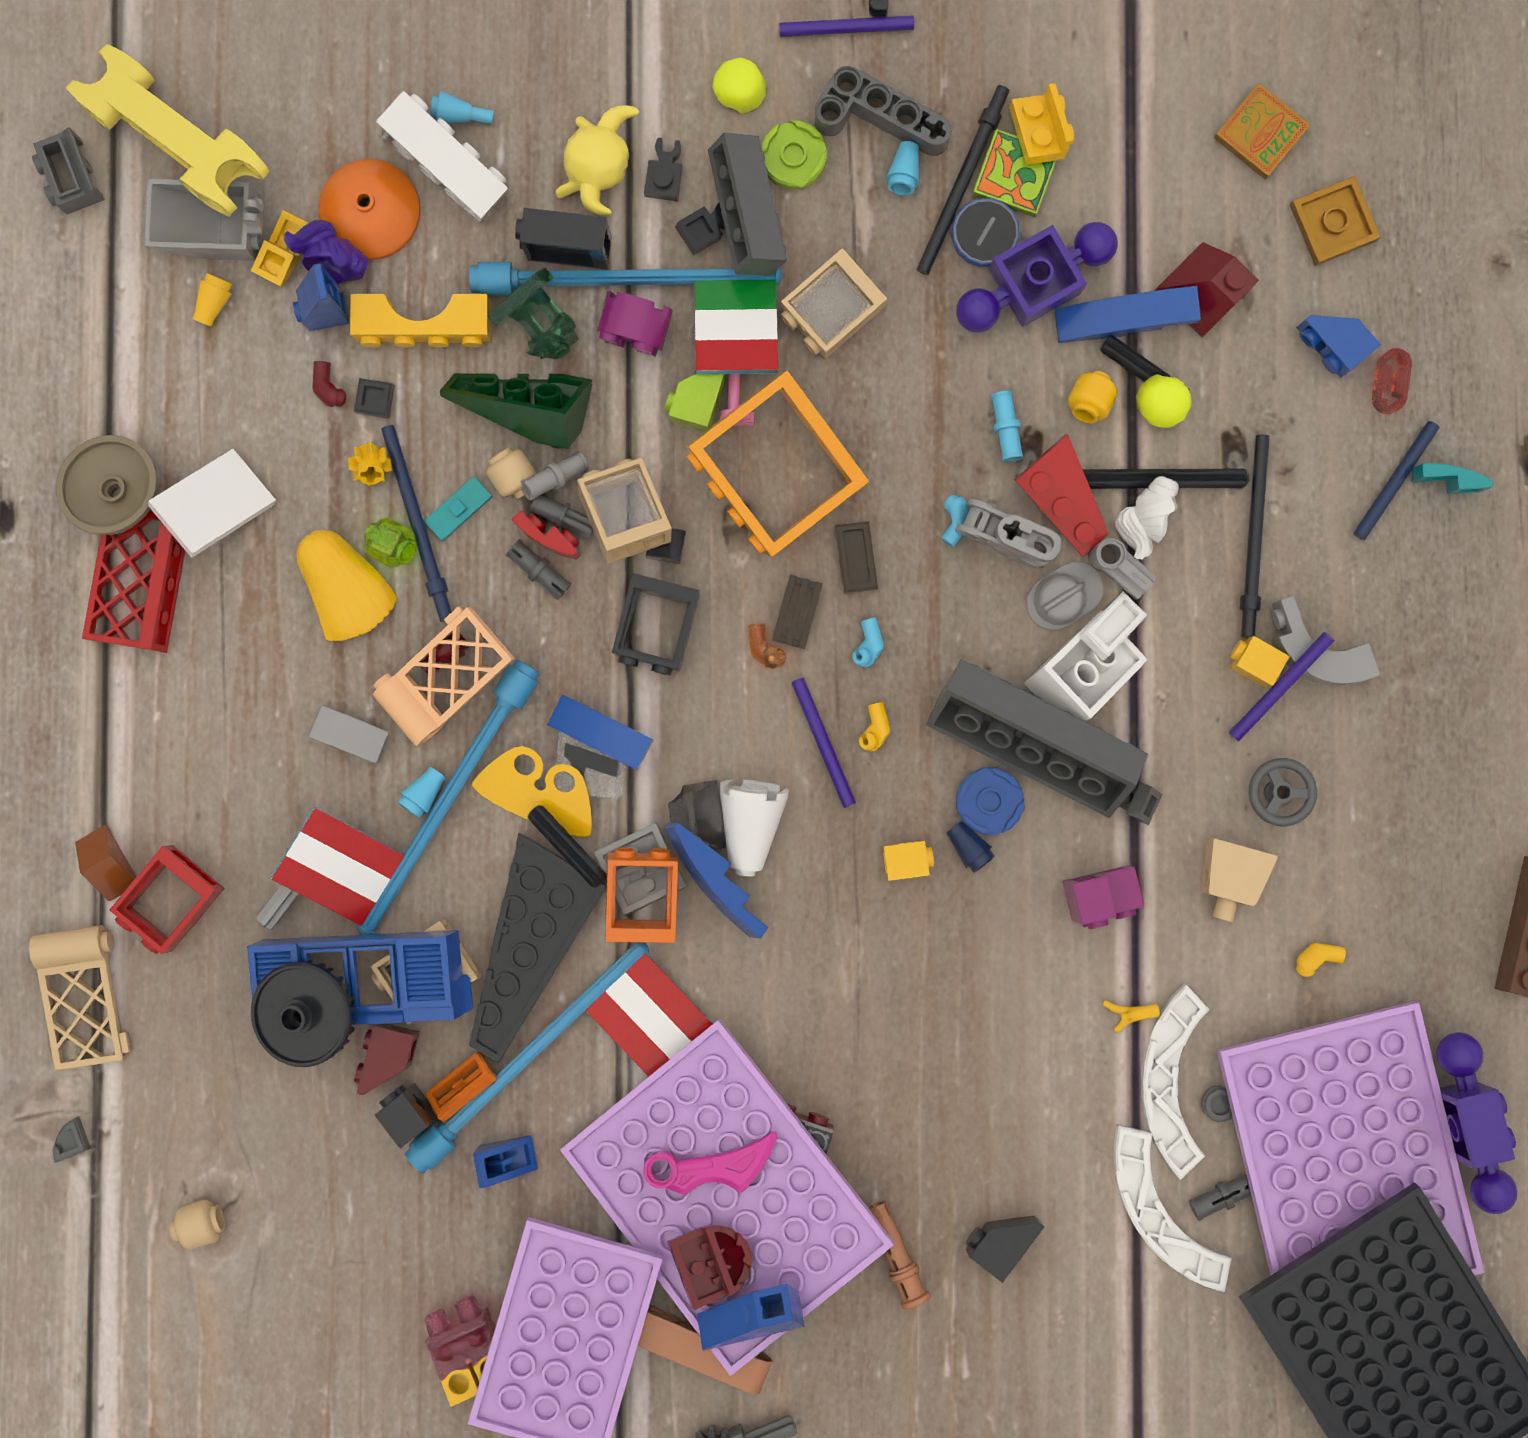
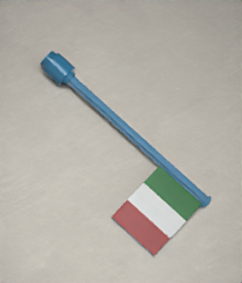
(731, 310)

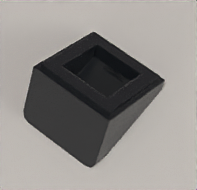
(671, 551)

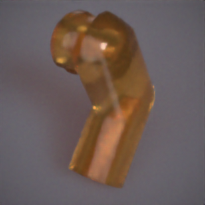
(763, 651)

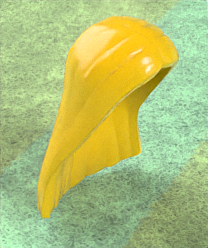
(343, 586)

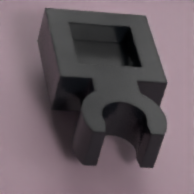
(664, 175)
(701, 229)

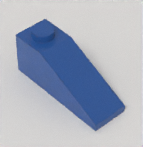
(320, 301)

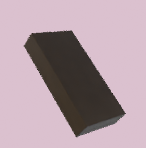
(856, 557)

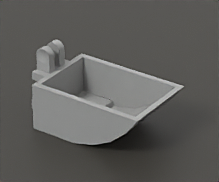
(188, 227)

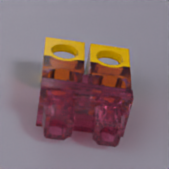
(460, 1347)

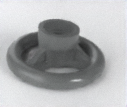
(1270, 792)

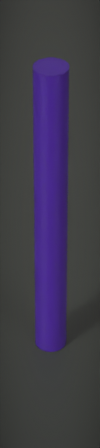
(846, 26)
(1281, 686)
(823, 742)

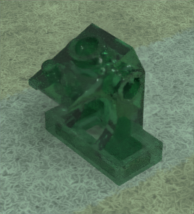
(524, 304)

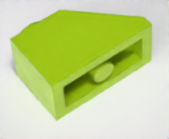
(695, 400)

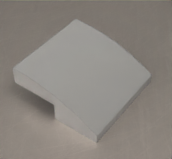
(639, 884)

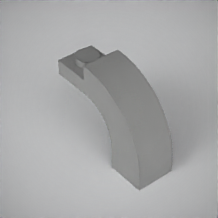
(1332, 666)

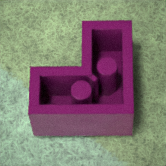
(1103, 896)

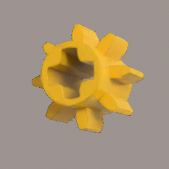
(369, 464)

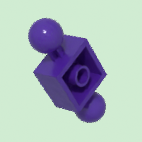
(1037, 276)
(1477, 1123)

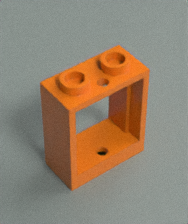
(641, 930)

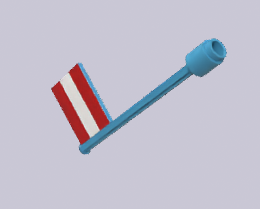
(361, 874)
(631, 1004)

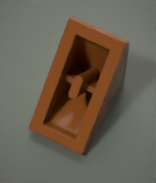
(104, 863)

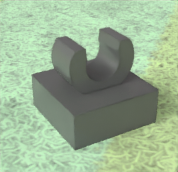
(1143, 803)

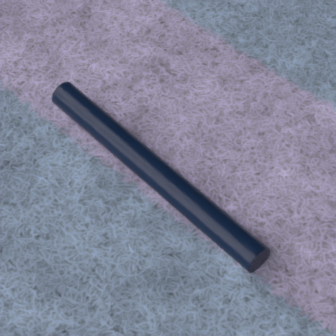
(1396, 480)

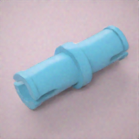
(1007, 426)

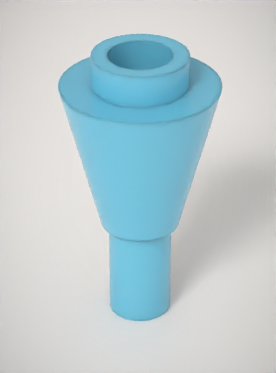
(457, 111)

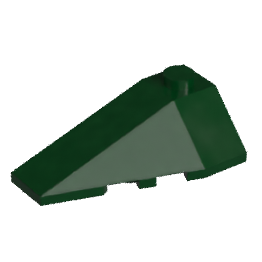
(537, 409)

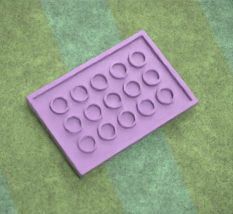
(565, 1335)

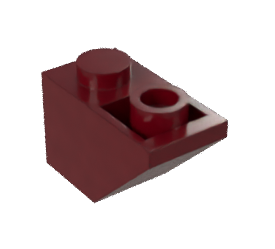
(388, 1053)

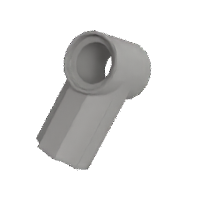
(1124, 569)

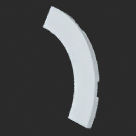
(1160, 1080)
(1152, 1220)

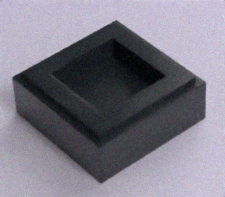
(374, 398)

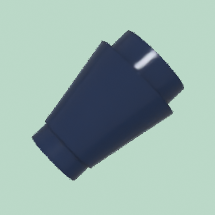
(970, 847)

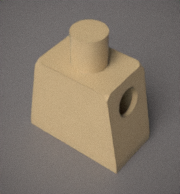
(1234, 875)

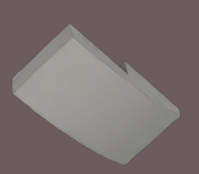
(348, 734)

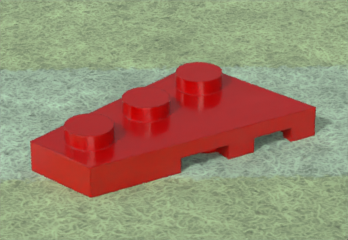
(1064, 495)

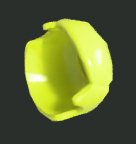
(739, 85)
(1163, 401)

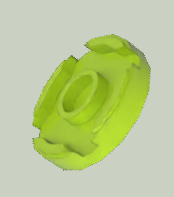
(794, 154)

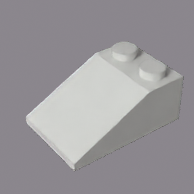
(1080, 680)

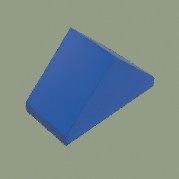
(504, 1160)

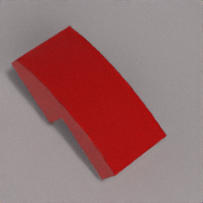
(553, 540)

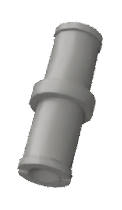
(554, 475)

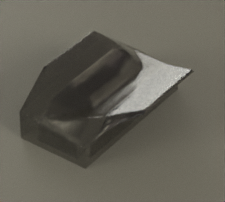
(700, 812)

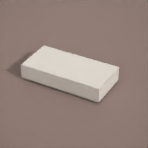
(1113, 626)

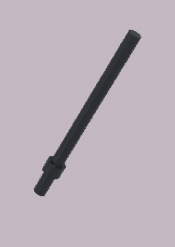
(988, 121)
(1250, 602)

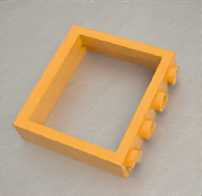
(821, 432)

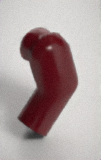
(324, 388)

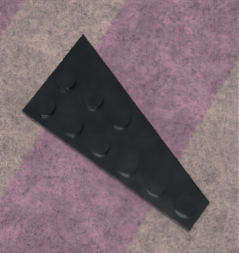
(535, 928)

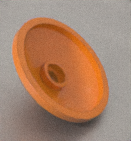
(388, 219)

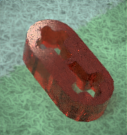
(1399, 381)

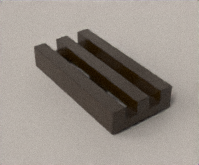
(804, 583)

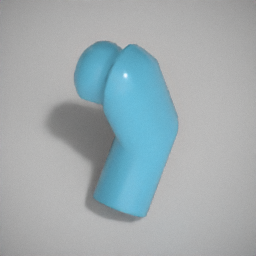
(958, 511)
(872, 644)

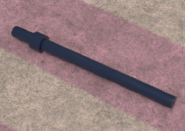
(436, 585)

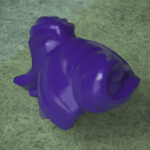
(320, 245)

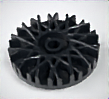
(323, 1007)

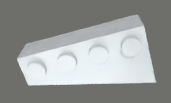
(441, 155)

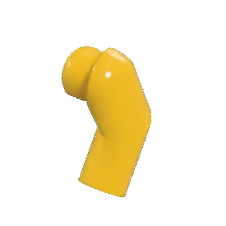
(878, 729)
(1316, 955)

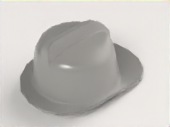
(1065, 595)

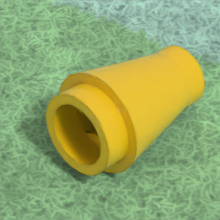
(211, 298)

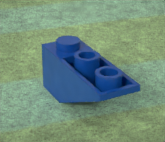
(751, 1317)

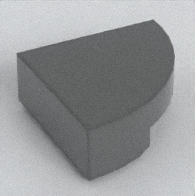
(70, 1140)

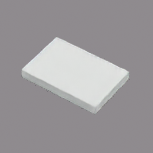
(211, 503)

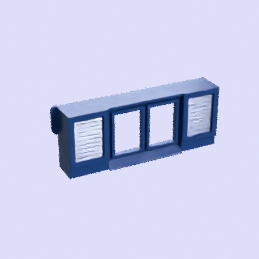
(423, 972)

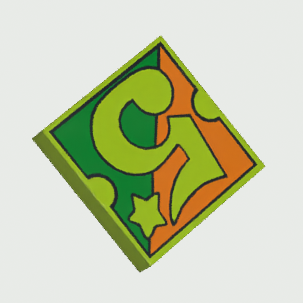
(1009, 178)

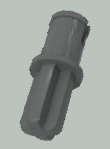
(562, 515)

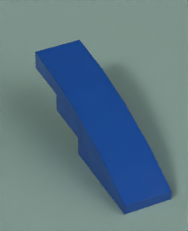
(1127, 314)
(708, 872)

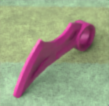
(732, 1168)

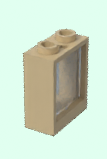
(832, 304)
(624, 510)

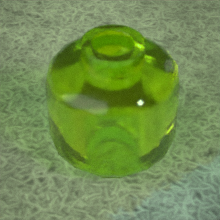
(390, 542)

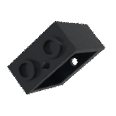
(564, 238)
(664, 590)

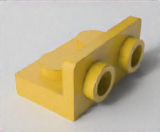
(1042, 126)

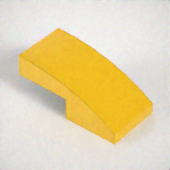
(274, 258)

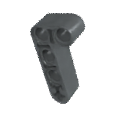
(884, 117)

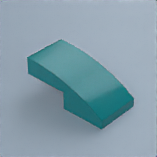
(1457, 479)

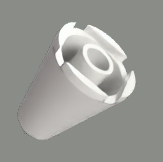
(750, 822)

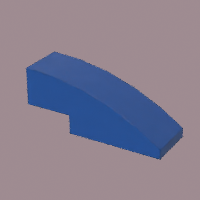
(600, 732)

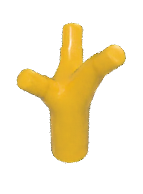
(1132, 1014)

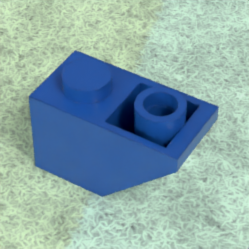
(1339, 341)

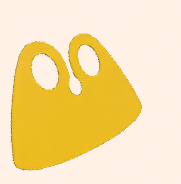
(518, 794)

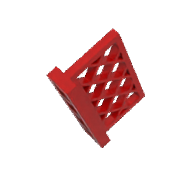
(161, 589)

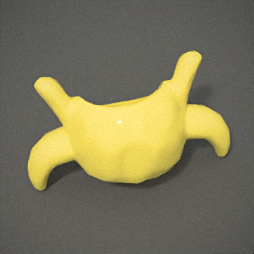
(596, 158)

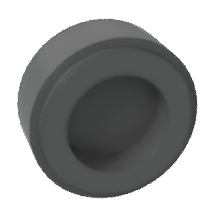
(1216, 1104)

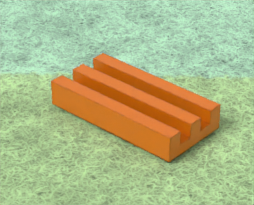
(462, 1090)

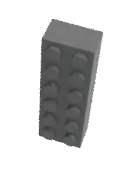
(1037, 739)

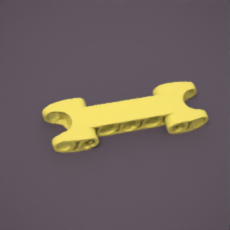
(210, 162)

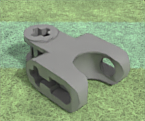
(992, 532)

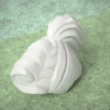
(1149, 517)

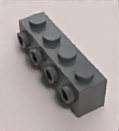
(747, 204)

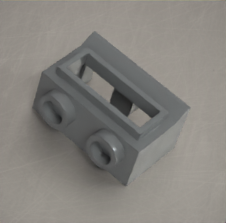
(84, 193)

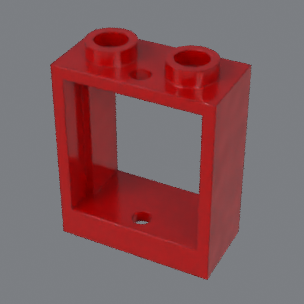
(187, 871)

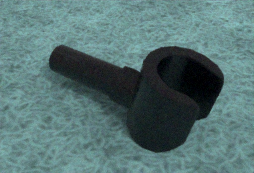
(878, 8)

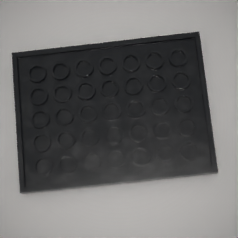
(1393, 1332)

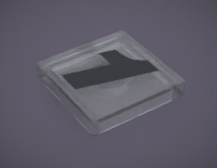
(600, 772)

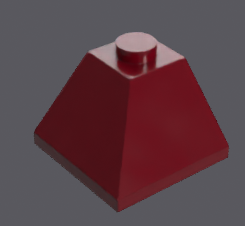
(1219, 282)

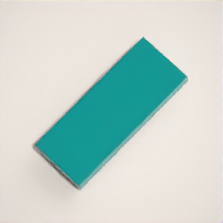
(458, 508)

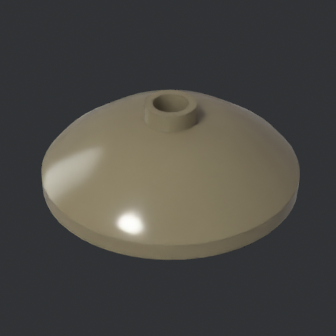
(93, 474)

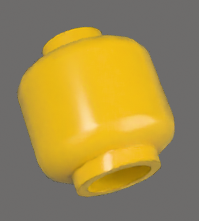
(1092, 397)

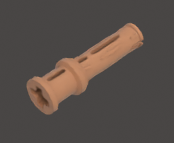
(902, 1270)

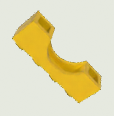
(462, 321)

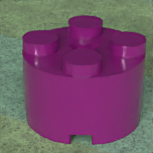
(633, 321)

